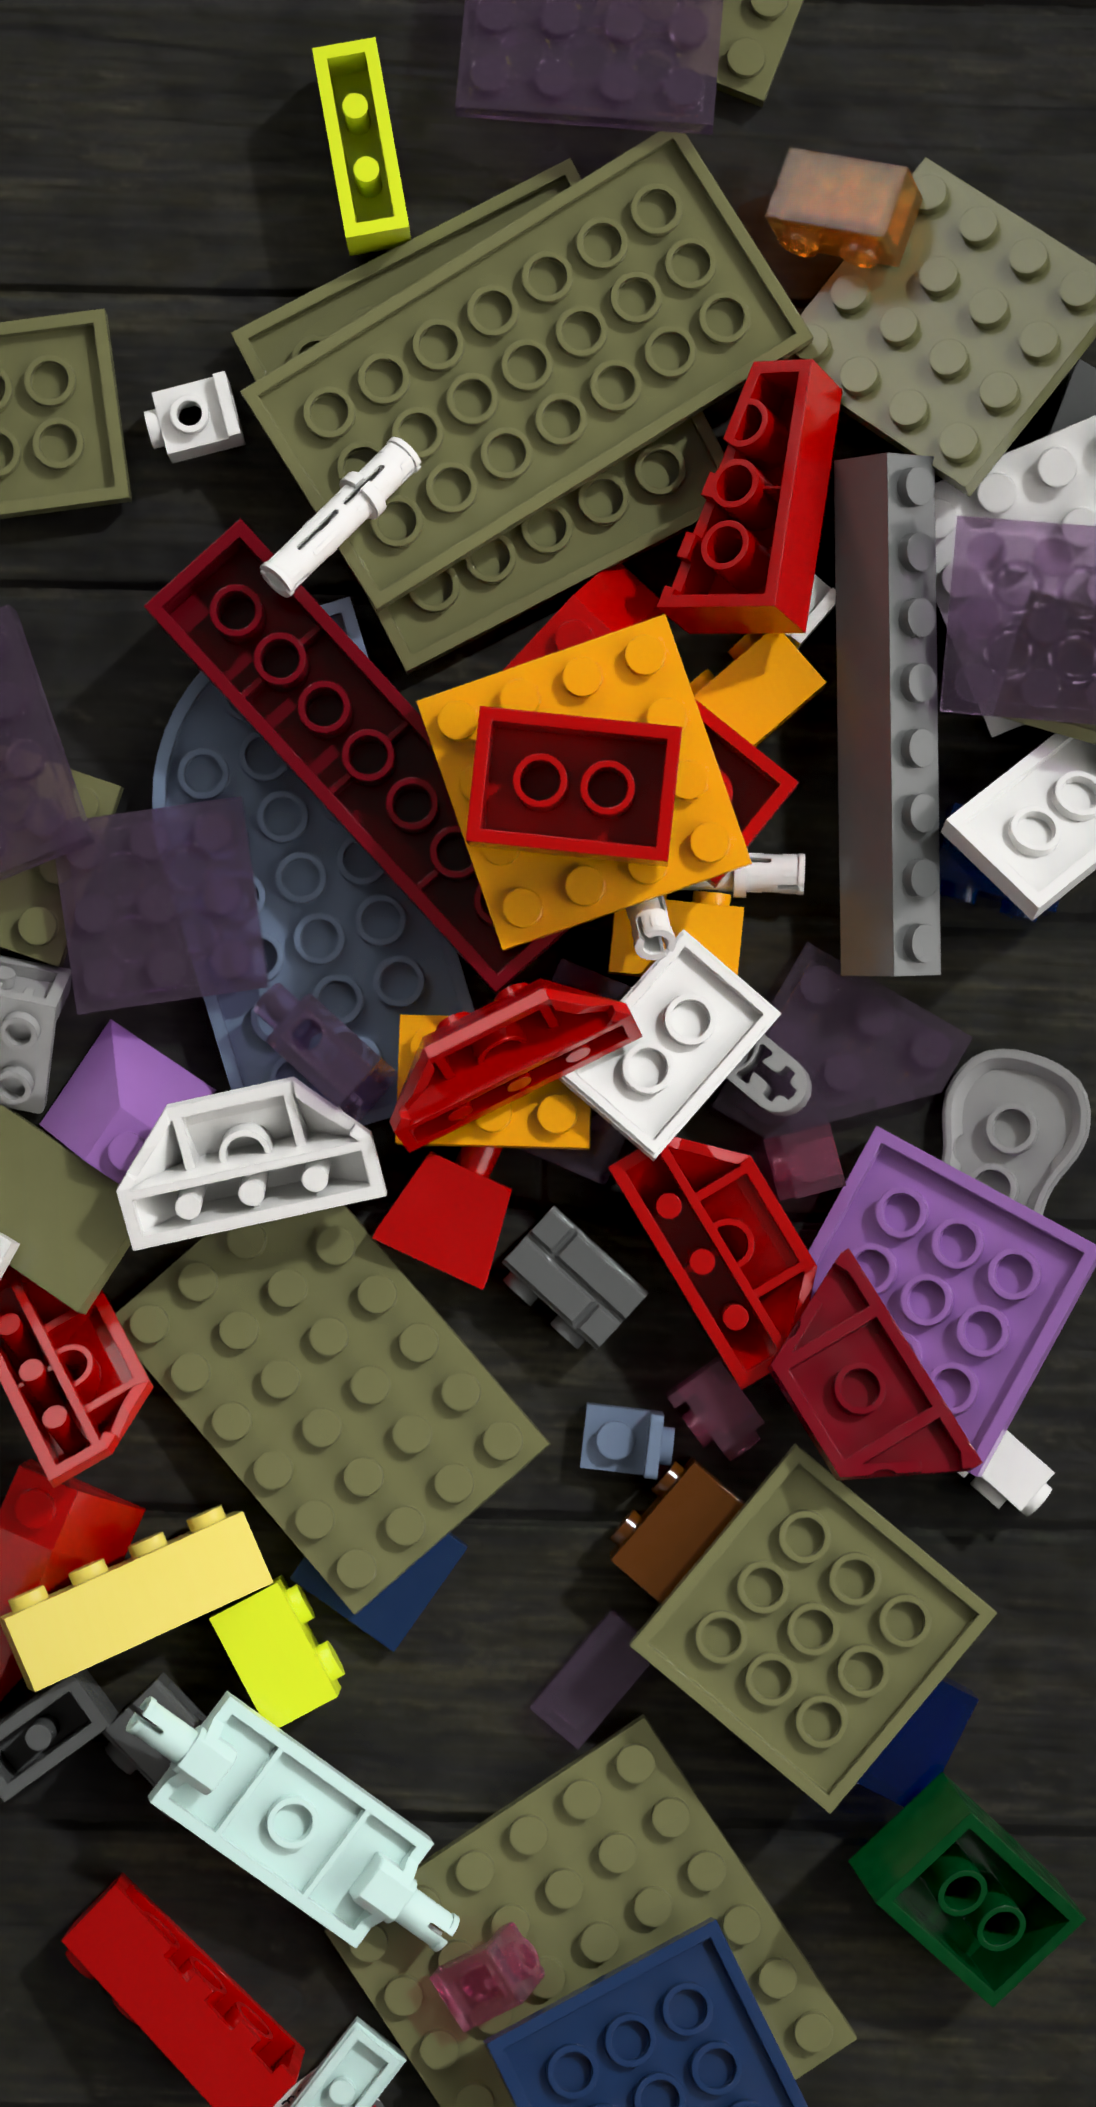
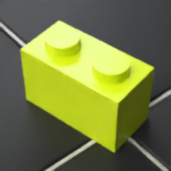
(278, 1652)

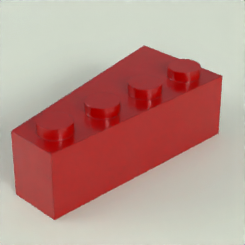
(763, 508)
(183, 2000)

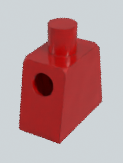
(450, 1214)

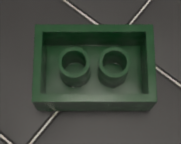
(966, 1890)

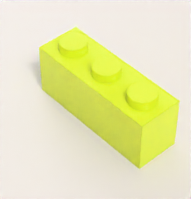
(362, 146)

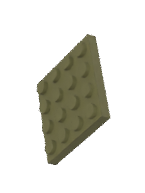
(960, 335)
(812, 1628)

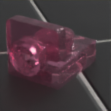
(489, 1978)

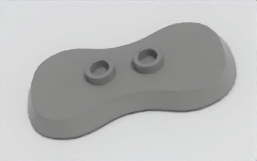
(1015, 1123)

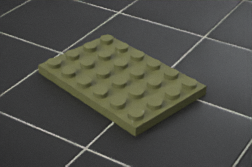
(331, 1392)

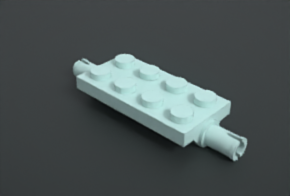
(292, 1821)

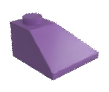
(117, 1100)

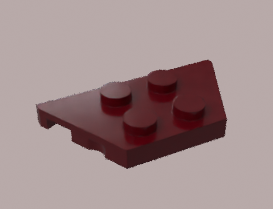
(864, 1386)

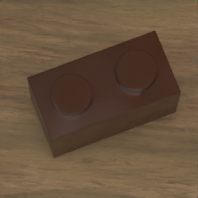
(674, 1529)

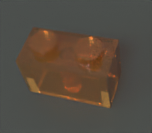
(844, 208)

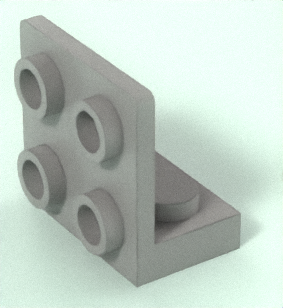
(29, 1009)

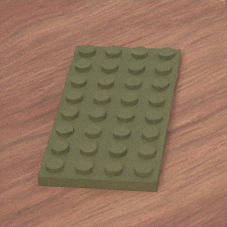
(532, 361)

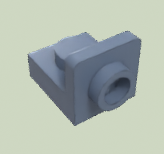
(626, 1440)

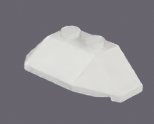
(245, 1163)

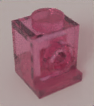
(804, 1162)
(718, 1409)

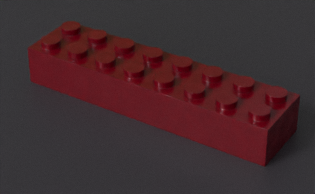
(338, 733)

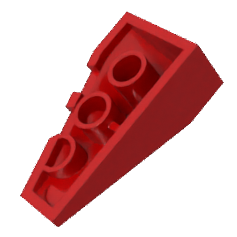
(50, 1535)

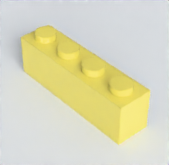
(135, 1599)

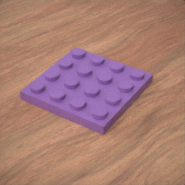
(962, 1275)

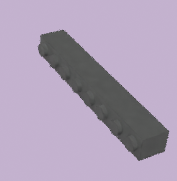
(887, 715)

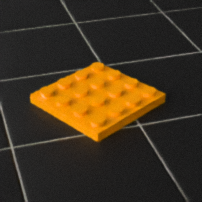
(614, 677)

